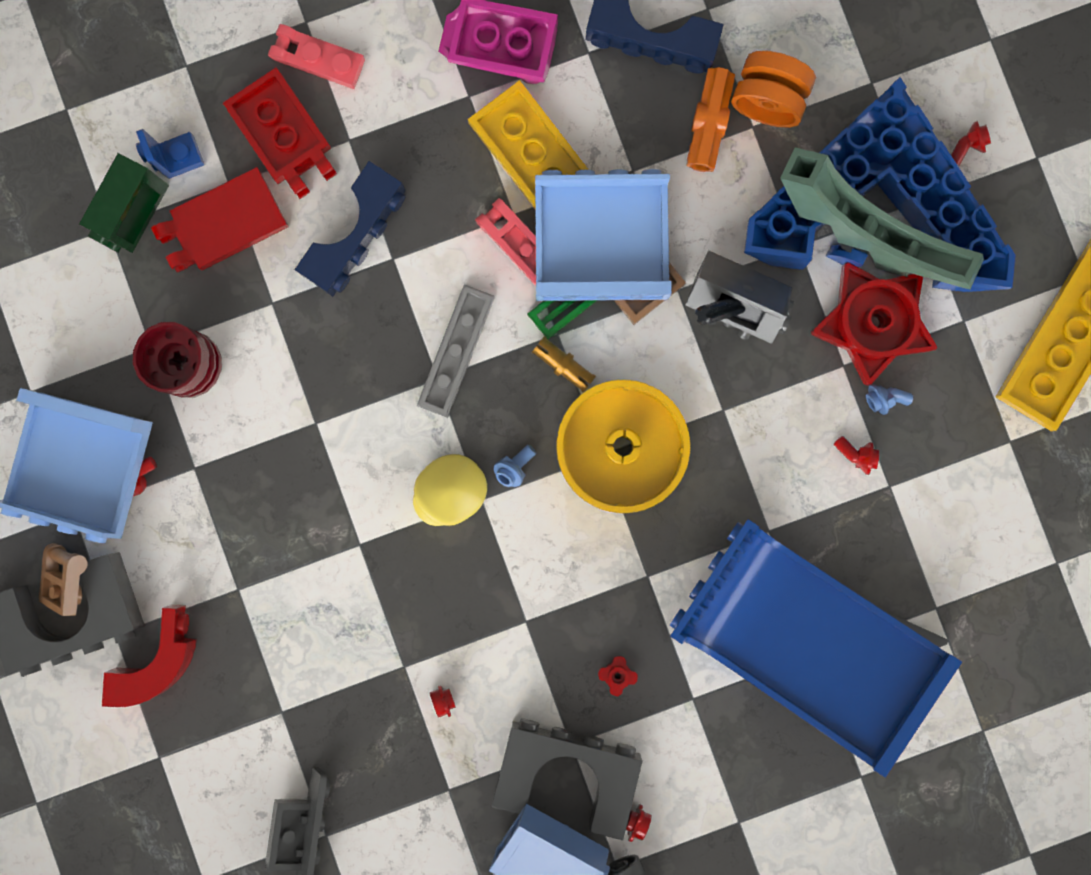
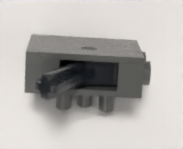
(740, 299)

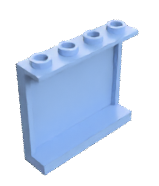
(602, 236)
(75, 466)

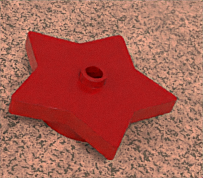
(897, 310)

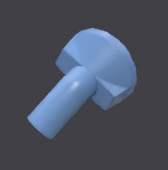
(883, 399)
(509, 470)

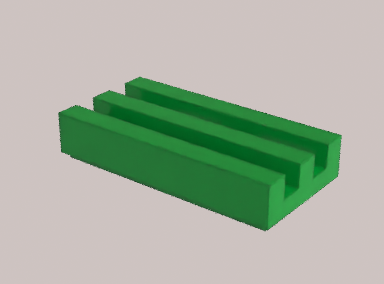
(541, 324)

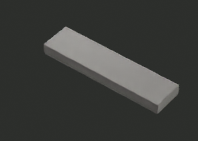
(456, 351)

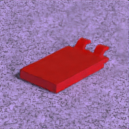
(280, 131)
(222, 222)

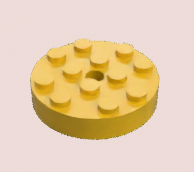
(657, 441)

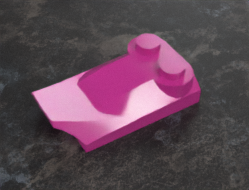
(500, 39)

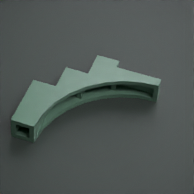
(827, 198)

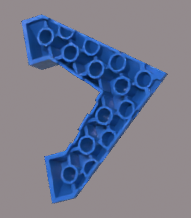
(898, 151)

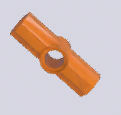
(710, 119)

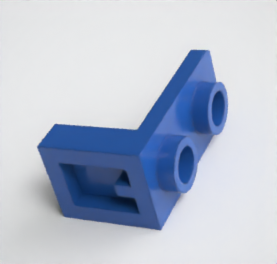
(171, 156)

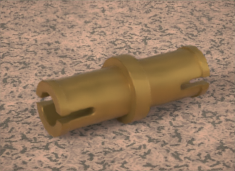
(563, 364)

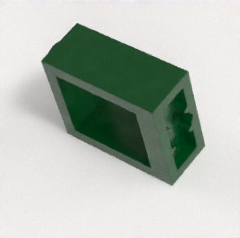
(123, 204)

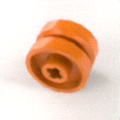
(773, 89)

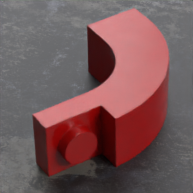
(134, 686)

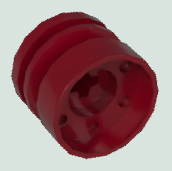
(164, 349)

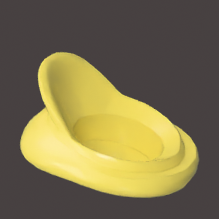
(449, 490)

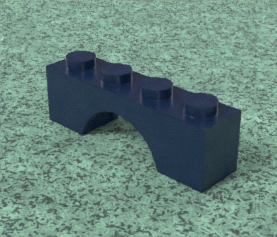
(689, 46)
(330, 264)

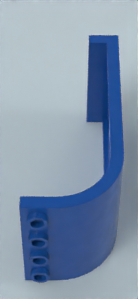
(815, 646)

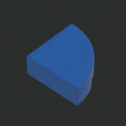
(841, 256)

